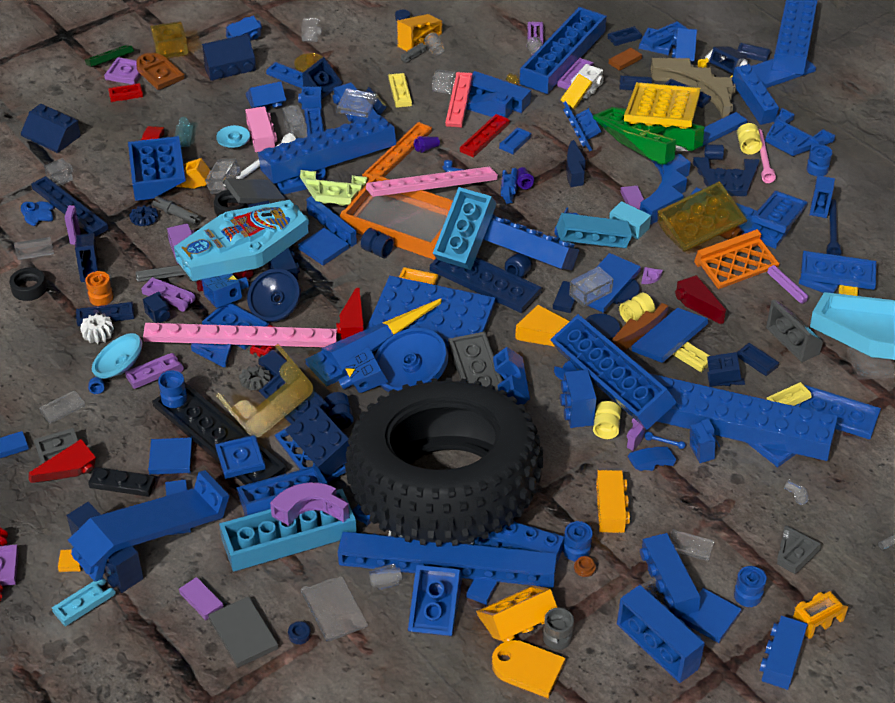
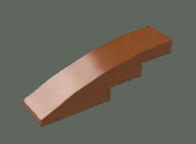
(634, 330)

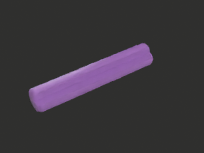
(787, 284)

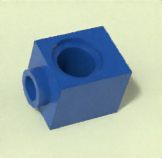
(310, 97)

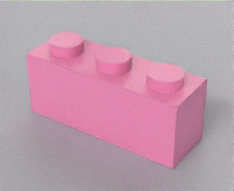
(260, 128)

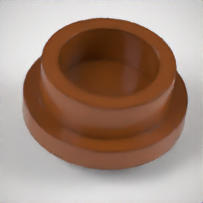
(584, 566)

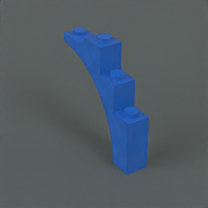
(671, 188)

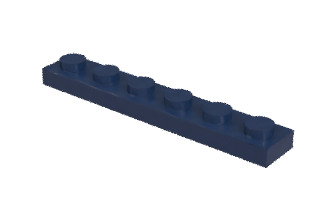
(61, 200)

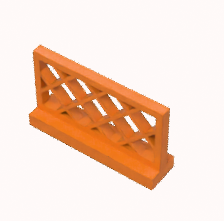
(729, 249)

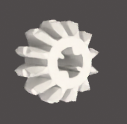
(97, 328)

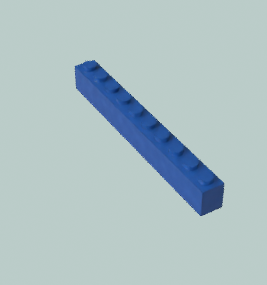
(473, 560)

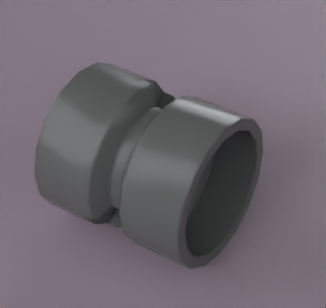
(558, 628)

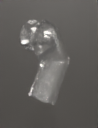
(799, 492)

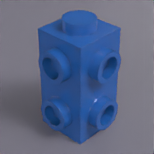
(246, 26)

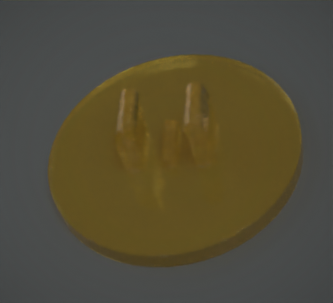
(305, 61)

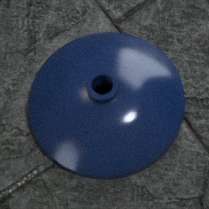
(267, 289)

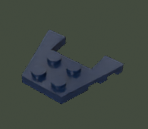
(735, 181)

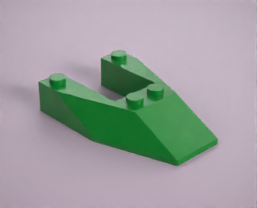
(650, 141)

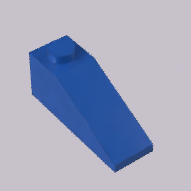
(491, 104)

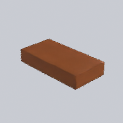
(625, 59)

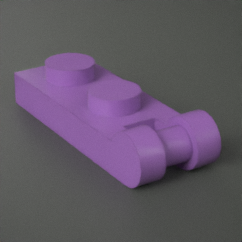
(169, 293)
(152, 370)

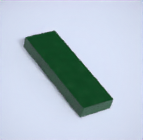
(111, 54)

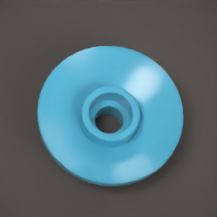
(233, 136)

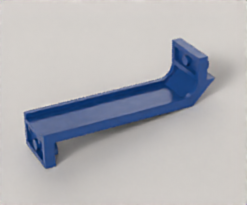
(146, 521)

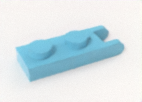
(82, 602)

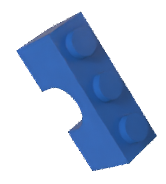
(512, 369)

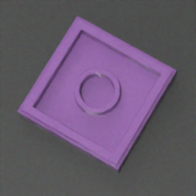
(123, 71)

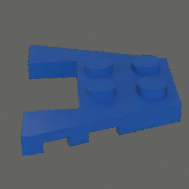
(792, 139)

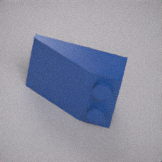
(435, 600)

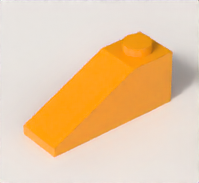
(195, 174)

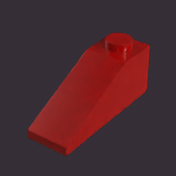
(351, 316)
(66, 464)

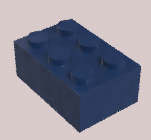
(320, 439)

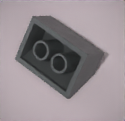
(793, 332)

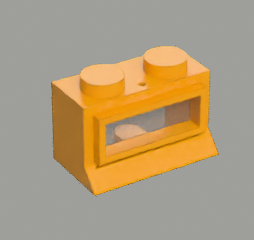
(819, 612)

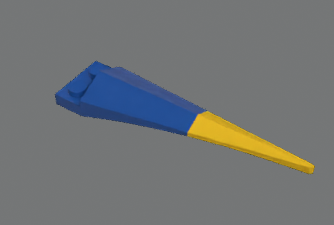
(329, 363)

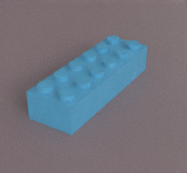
(264, 538)

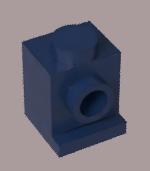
(156, 308)

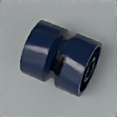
(378, 243)
(339, 409)

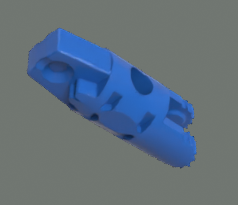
(509, 185)

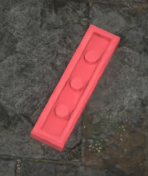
(459, 99)

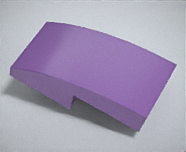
(635, 435)

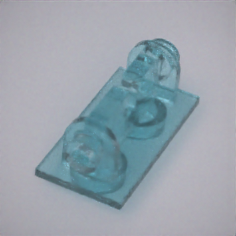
(184, 132)

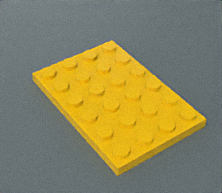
(662, 105)

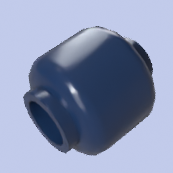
(518, 265)

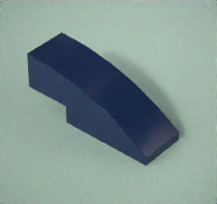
(575, 165)

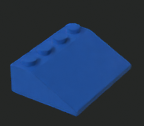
(155, 166)

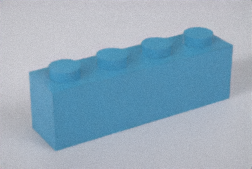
(593, 230)

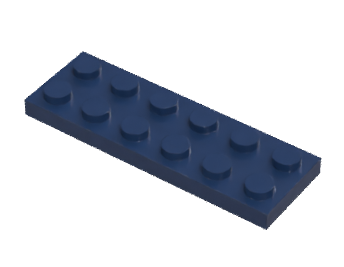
(491, 281)

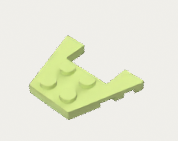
(332, 191)

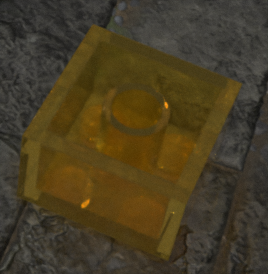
(169, 39)

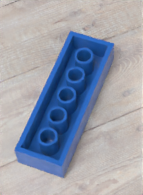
(531, 243)

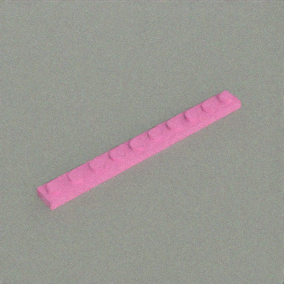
(238, 335)

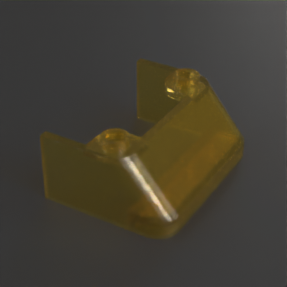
(272, 410)

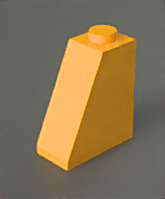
(539, 326)

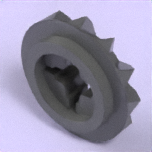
(257, 382)

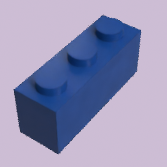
(783, 652)

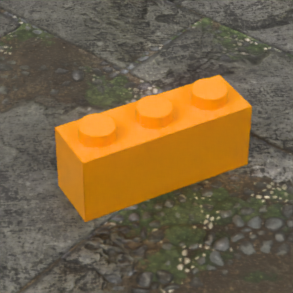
(612, 501)

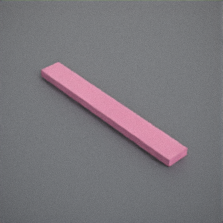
(431, 181)

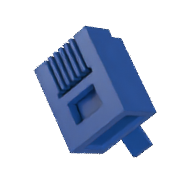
(703, 440)

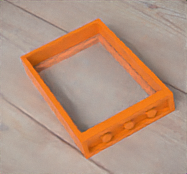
(408, 217)

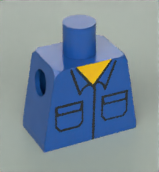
(223, 289)
(363, 372)

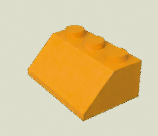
(517, 612)

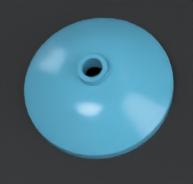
(117, 356)

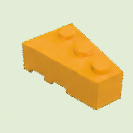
(415, 29)

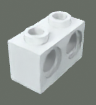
(593, 74)

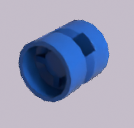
(819, 160)
(172, 389)
(577, 540)
(750, 586)

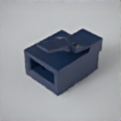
(724, 370)

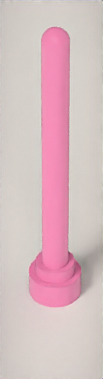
(768, 174)

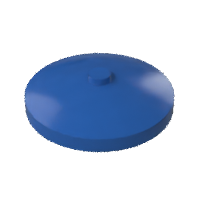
(412, 357)

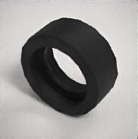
(223, 198)
(28, 293)

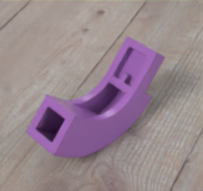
(308, 497)

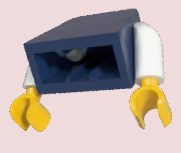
(725, 58)

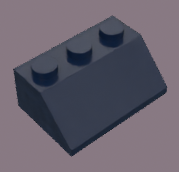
(228, 57)
(50, 128)

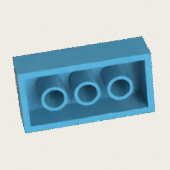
(464, 228)

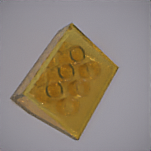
(700, 217)

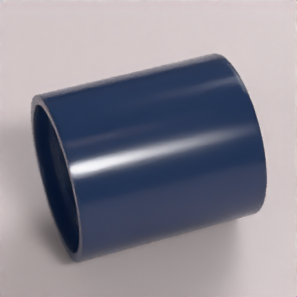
(714, 152)

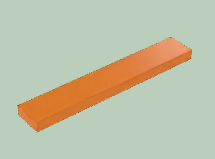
(398, 152)

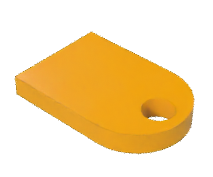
(527, 667)

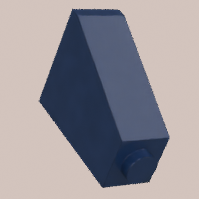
(86, 255)

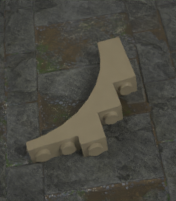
(682, 71)

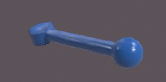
(649, 436)

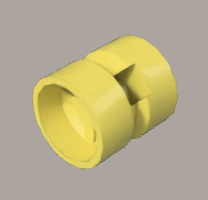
(749, 138)
(636, 307)
(607, 420)

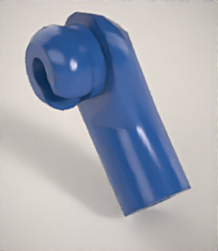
(447, 167)

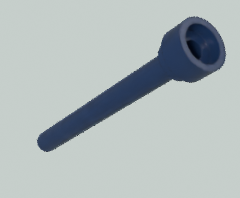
(833, 247)

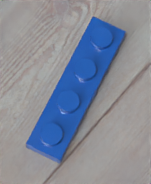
(331, 221)

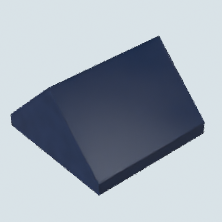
(322, 76)

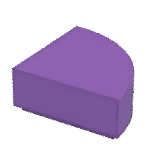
(651, 275)

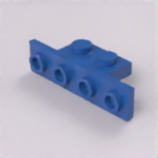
(585, 125)

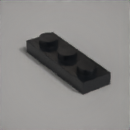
(121, 481)

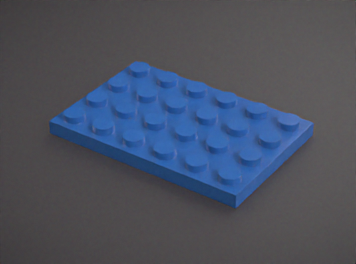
(456, 316)

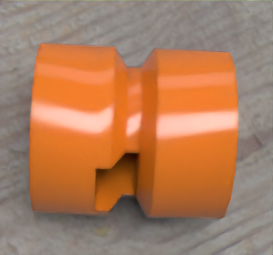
(99, 288)

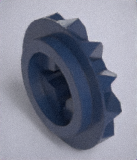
(149, 218)

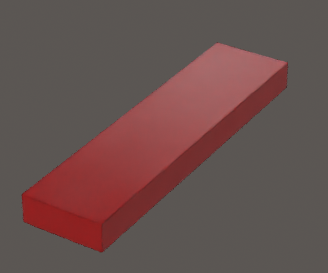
(484, 135)

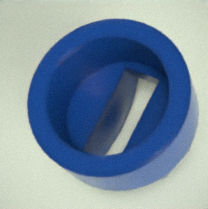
(96, 385)

